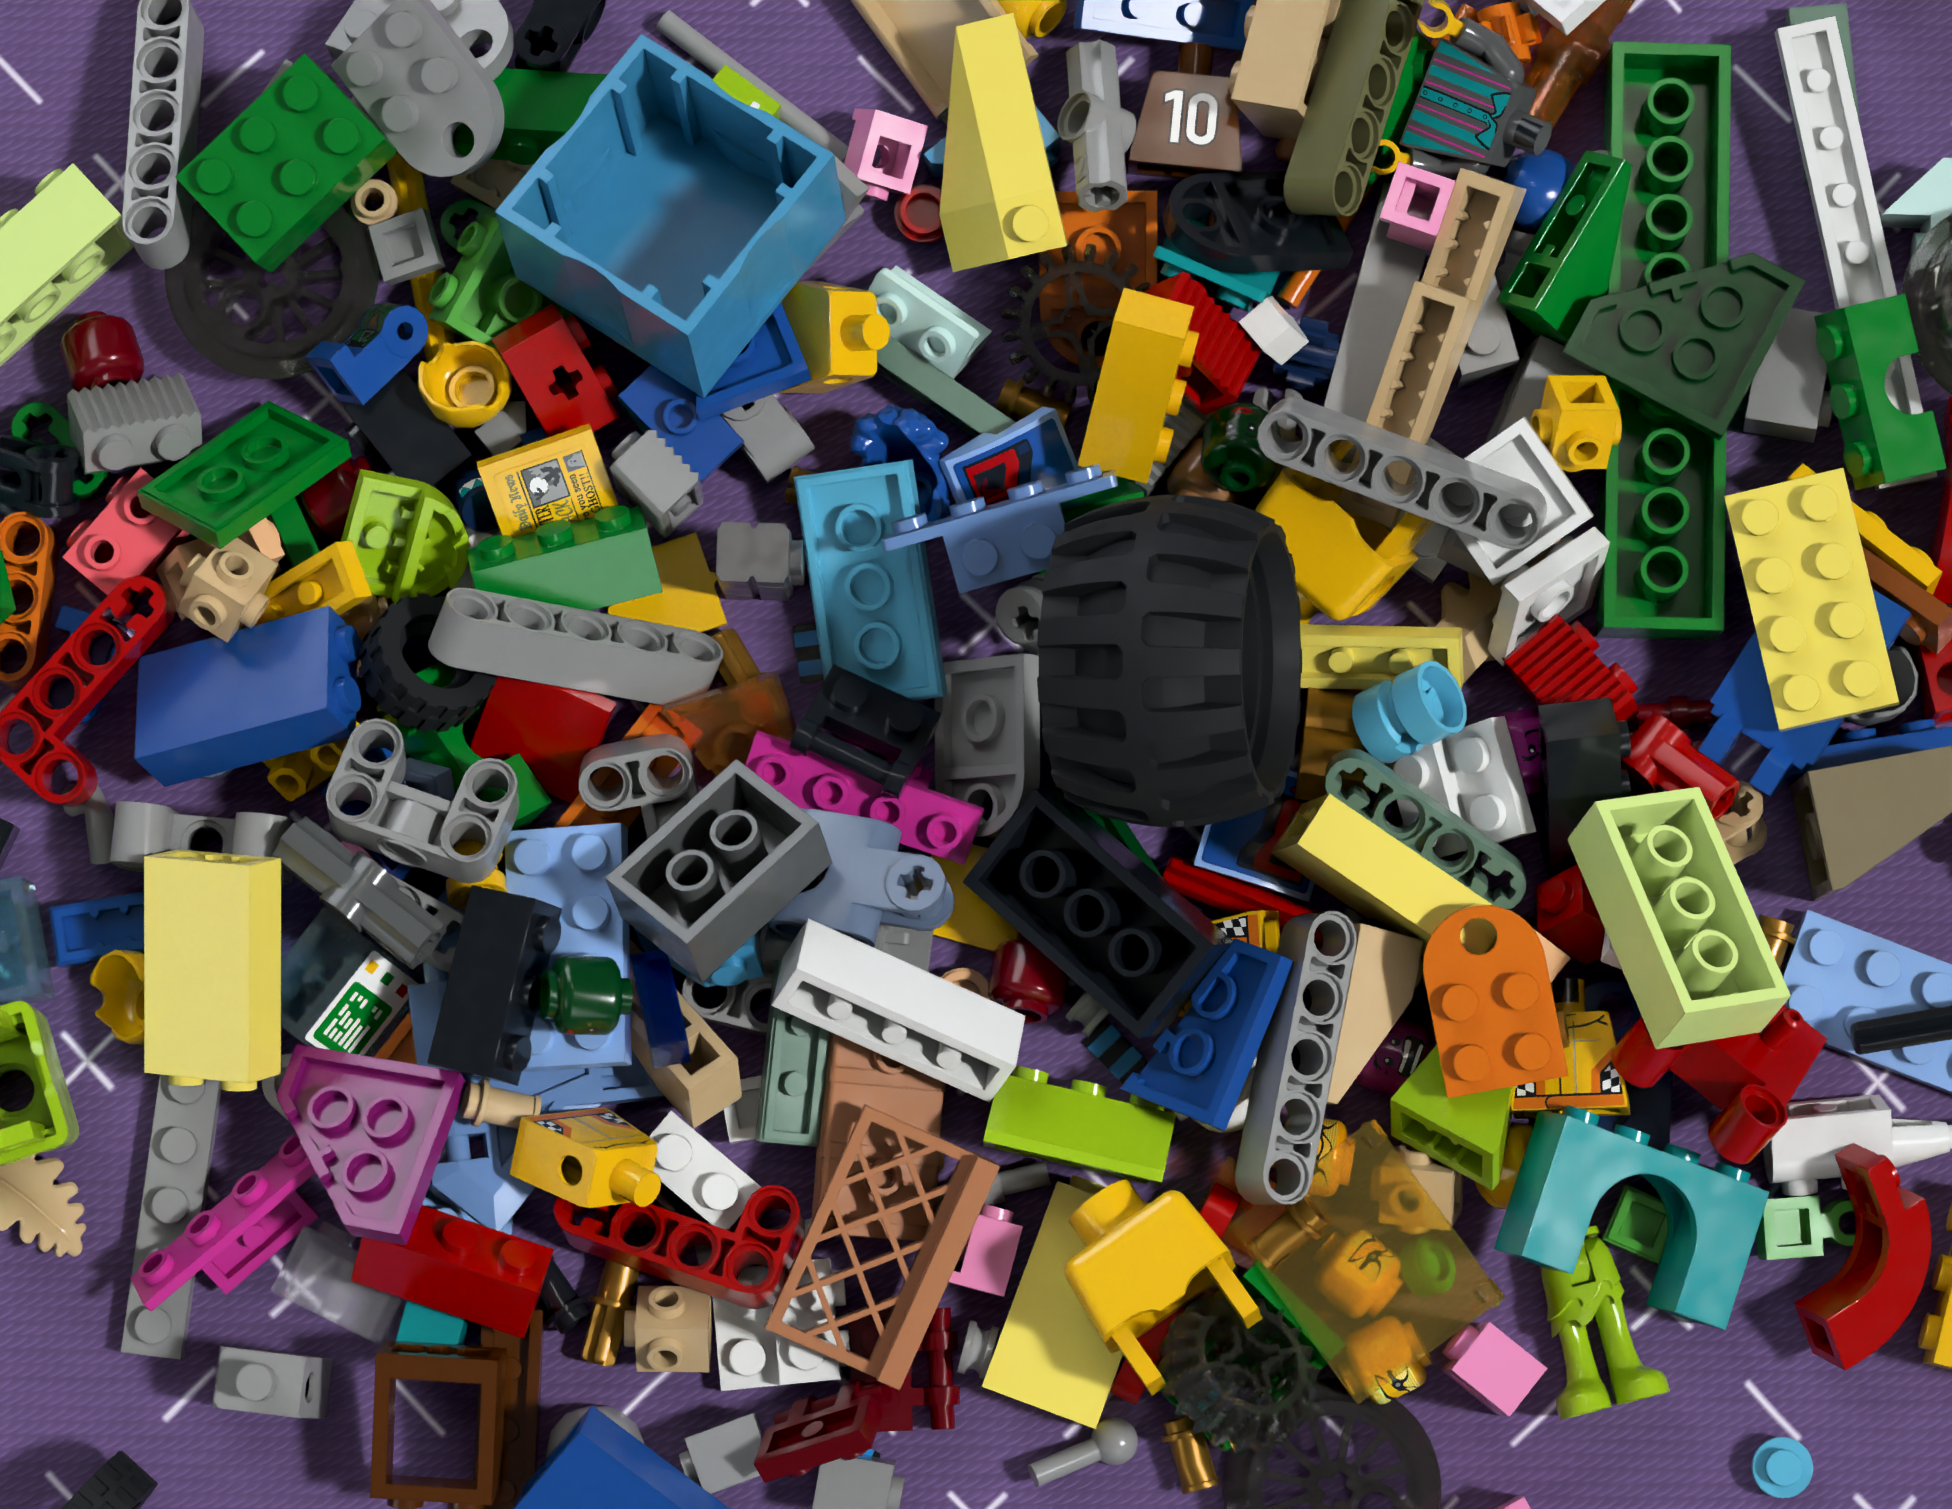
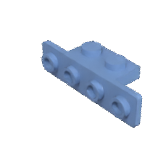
(1004, 537)

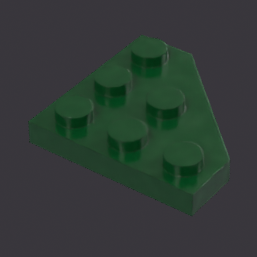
(1688, 337)

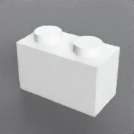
(701, 1173)

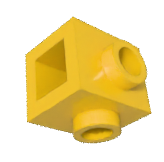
(1578, 421)

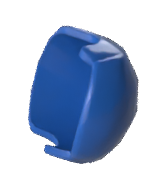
(1544, 180)

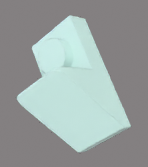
(1923, 203)

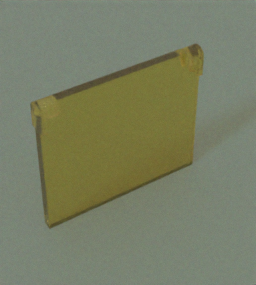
(1383, 1275)

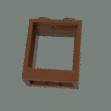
(441, 1364)

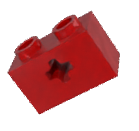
(539, 347)

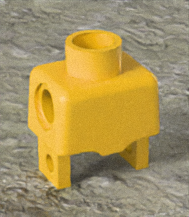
(1338, 556)
(1145, 1267)

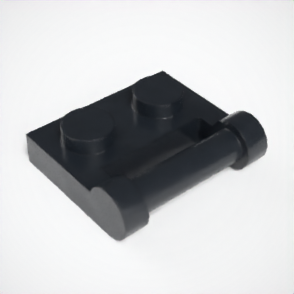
(871, 719)

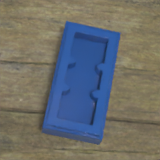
(671, 410)
(97, 927)

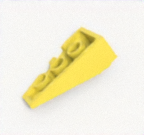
(996, 167)

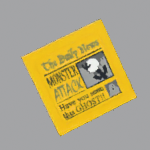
(547, 482)

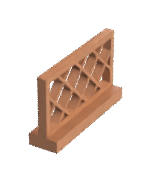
(930, 1269)

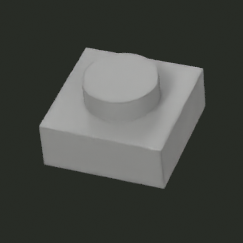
(406, 246)

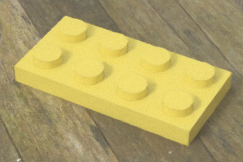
(1811, 600)

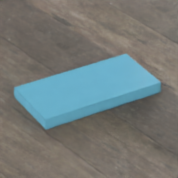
(870, 603)

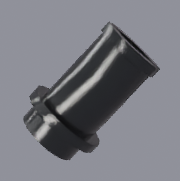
(561, 1301)

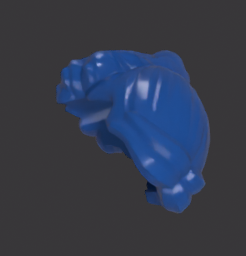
(906, 435)

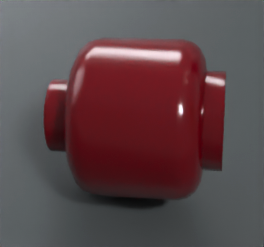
(101, 351)
(329, 499)
(1026, 980)

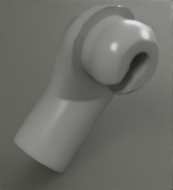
(99, 824)

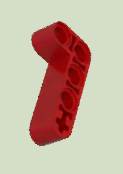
(90, 685)
(678, 1233)

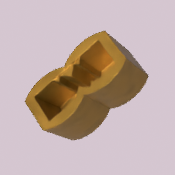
(1325, 732)

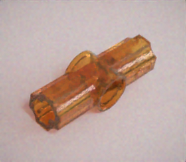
(1572, 59)

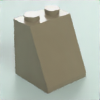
(1866, 812)

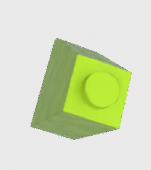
(1458, 1131)

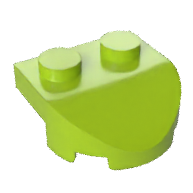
(405, 536)

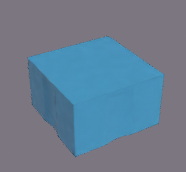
(672, 215)

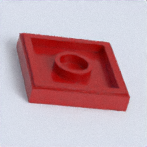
(544, 725)

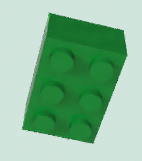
(286, 163)

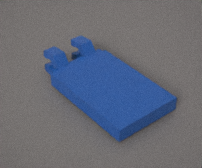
(1747, 707)

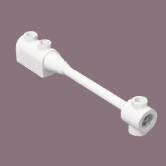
(1823, 1127)

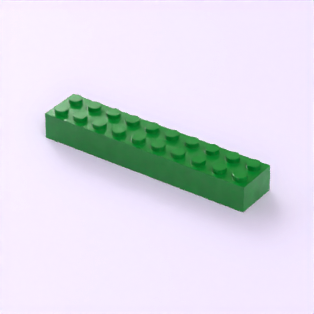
(1665, 478)

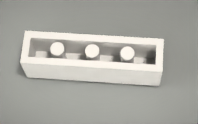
(899, 1010)

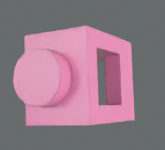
(900, 150)
(1416, 206)
(989, 1252)

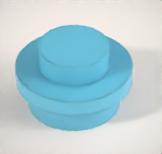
(1782, 1467)

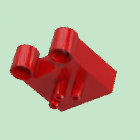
(1741, 1075)

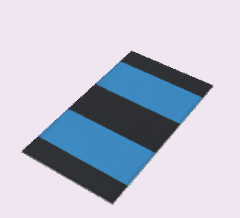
(808, 653)
(1114, 1051)

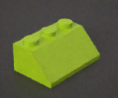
(1080, 1127)

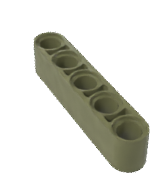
(1350, 106)

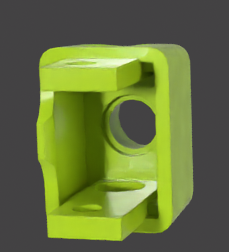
(50, 1116)

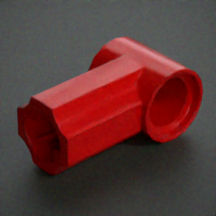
(1667, 761)

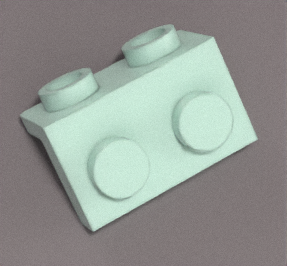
(927, 321)

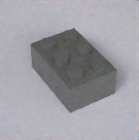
(719, 870)

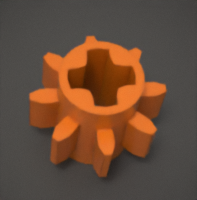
(1517, 28)

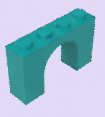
(1707, 1211)

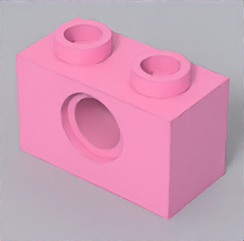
(1491, 1367)

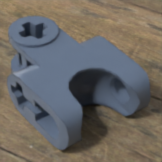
(868, 883)

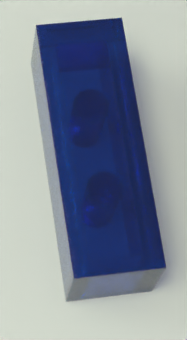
(660, 1008)

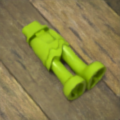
(1571, 1306)

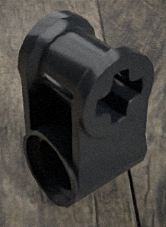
(555, 33)

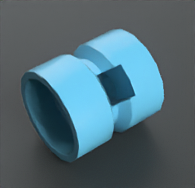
(1410, 712)

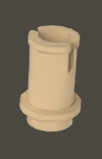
(382, 194)
(497, 1105)

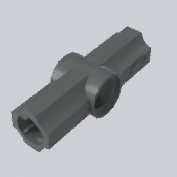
(359, 892)

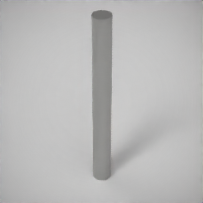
(715, 58)

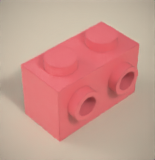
(122, 538)

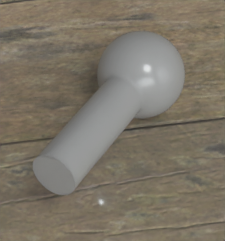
(1111, 1443)

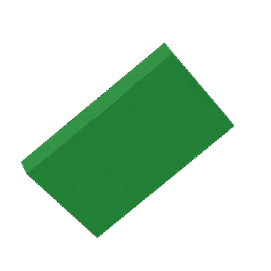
(244, 474)

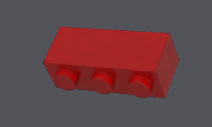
(459, 1271)

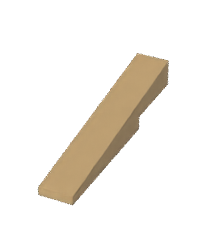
(1439, 322)

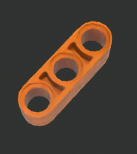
(38, 573)

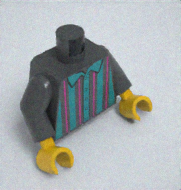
(1469, 104)

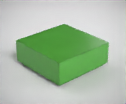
(1638, 1224)

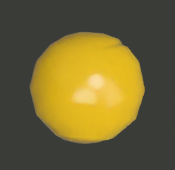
(465, 383)
(121, 982)

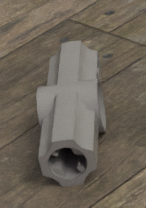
(1096, 126)

